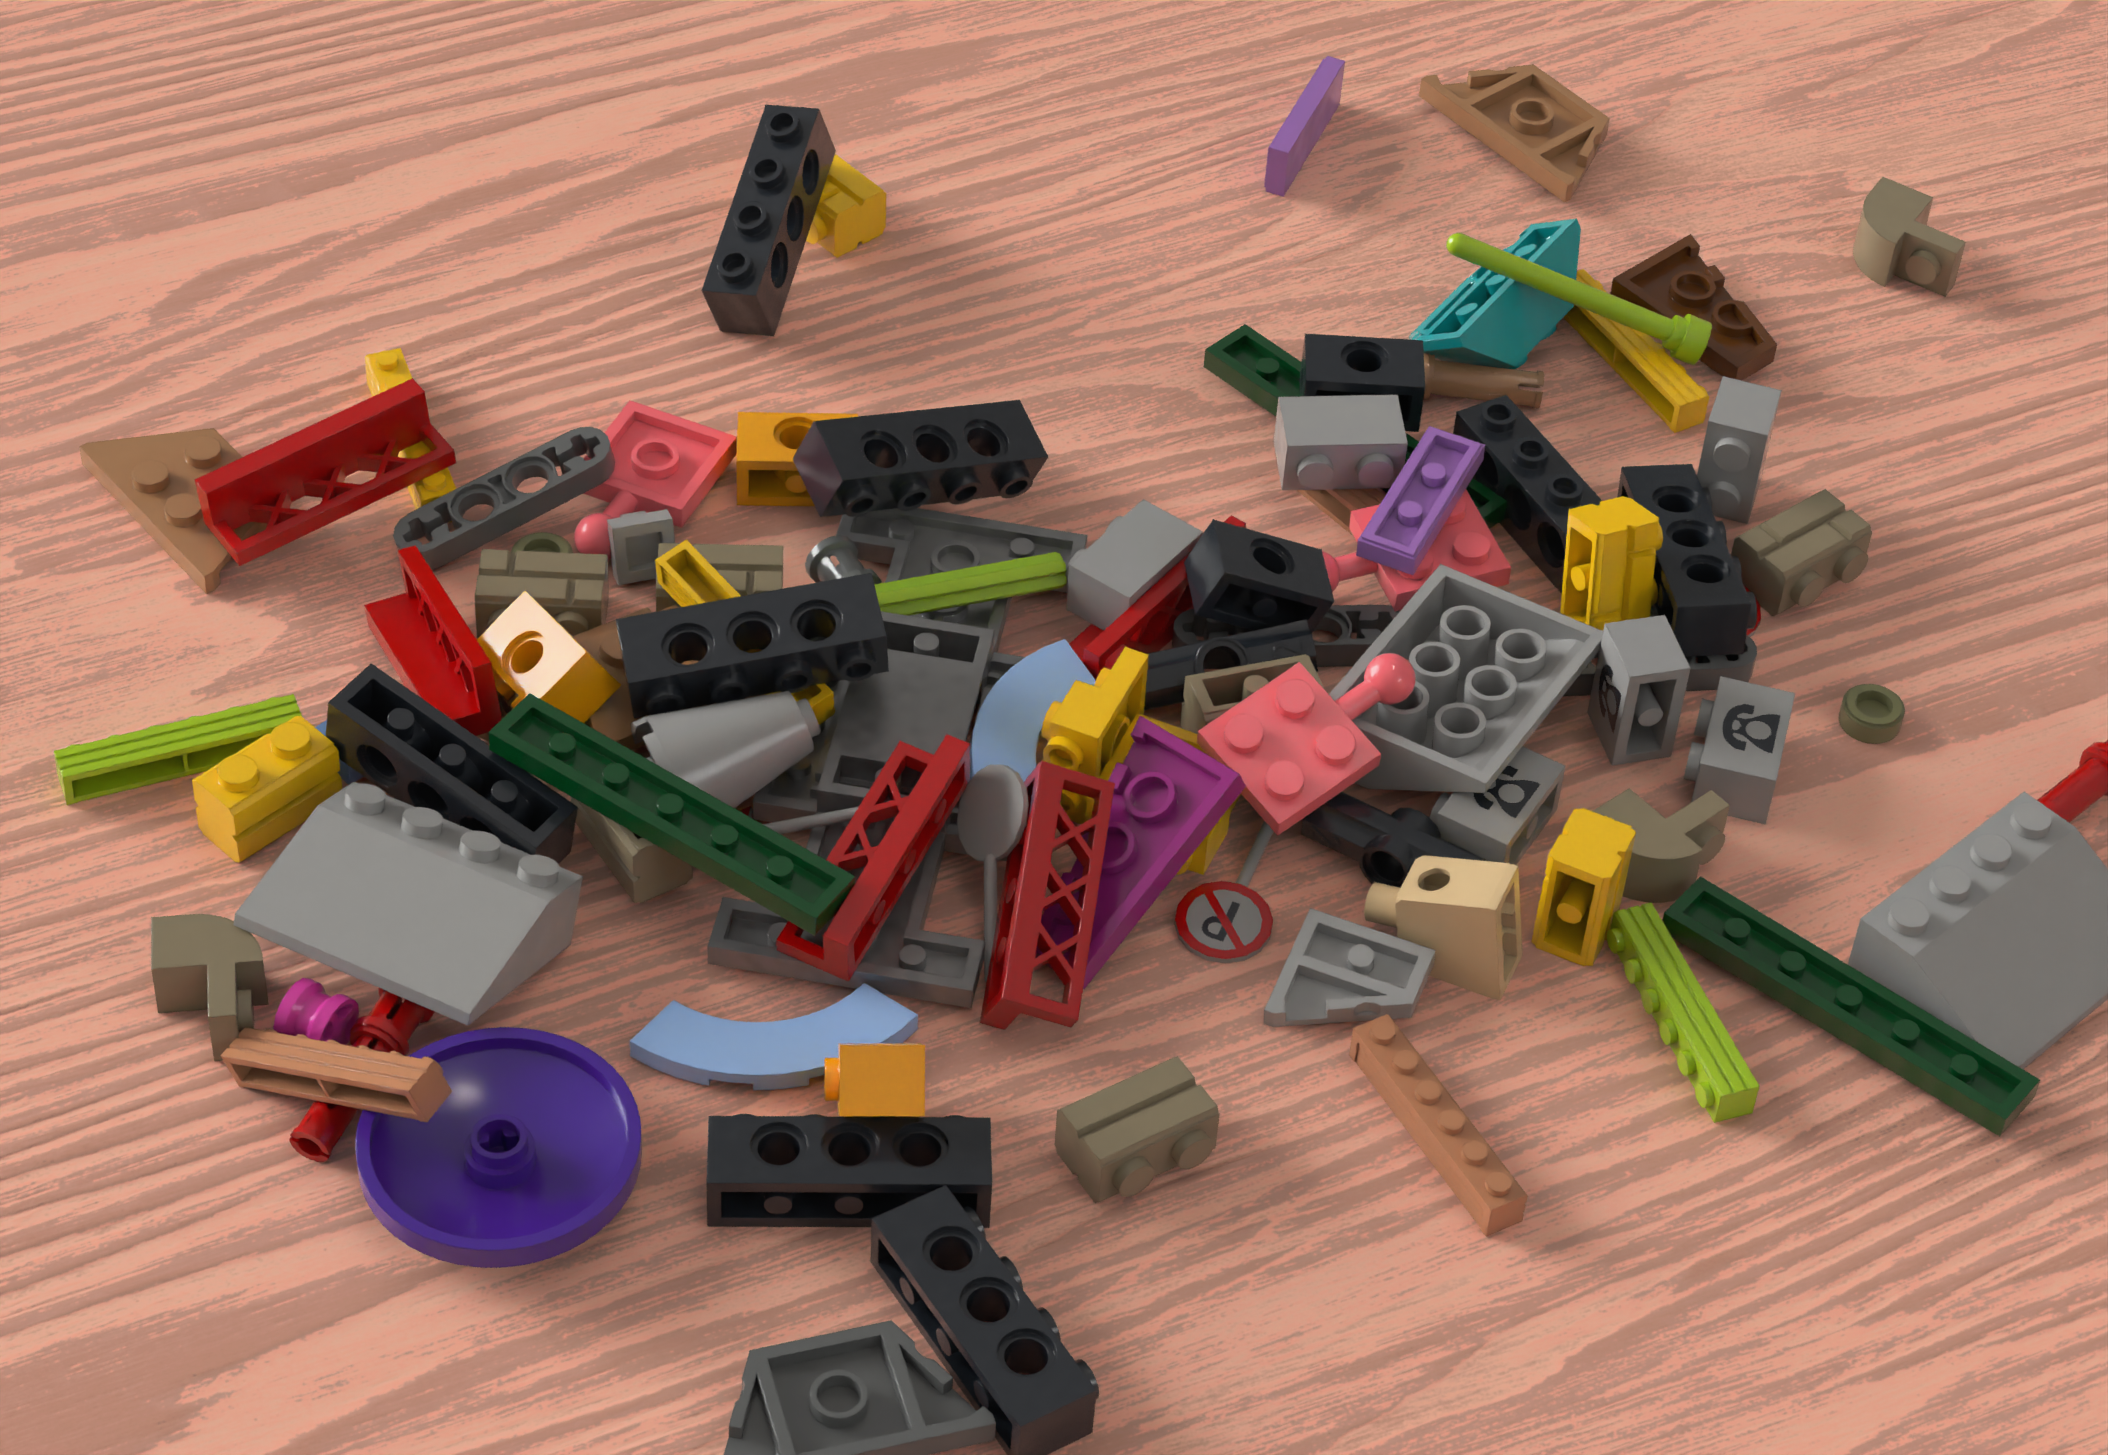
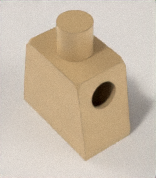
(1463, 913)

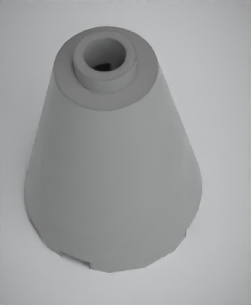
(731, 745)

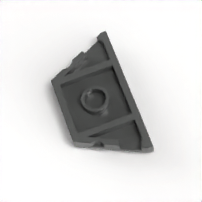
(851, 1396)

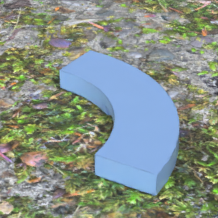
(1017, 705)
(767, 1053)

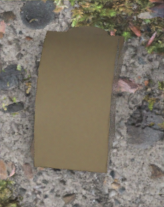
(1898, 242)
(1670, 848)
(209, 966)

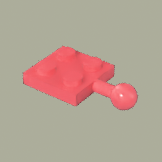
(657, 467)
(1461, 545)
(1301, 744)

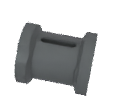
(821, 568)

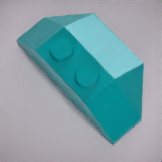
(1497, 318)

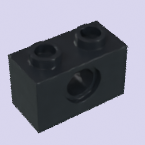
(1366, 367)
(1256, 578)

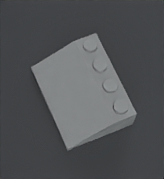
(1482, 683)
(414, 903)
(1999, 933)

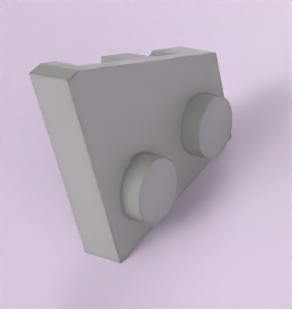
(1347, 975)

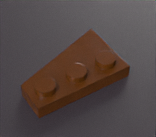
(1682, 284)

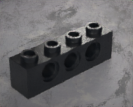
(769, 220)
(919, 458)
(1530, 477)
(1693, 568)
(774, 621)
(444, 767)
(841, 1167)
(949, 1284)

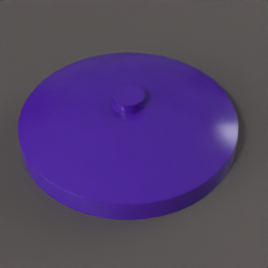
(514, 1161)

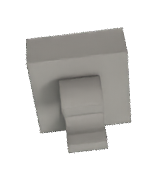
(635, 544)

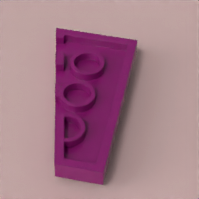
(1159, 815)

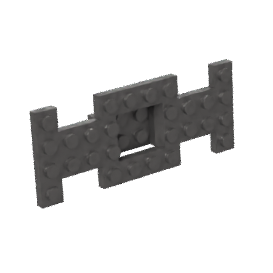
(935, 678)

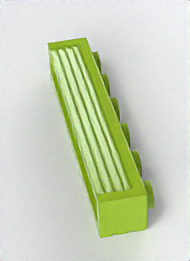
(166, 750)
(1682, 1013)

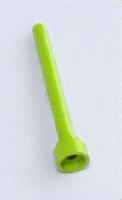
(1682, 336)

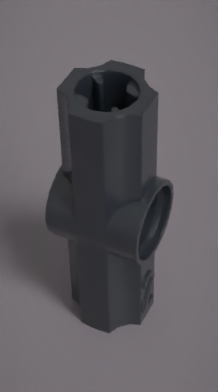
(1170, 666)
(1378, 841)

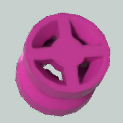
(316, 1014)

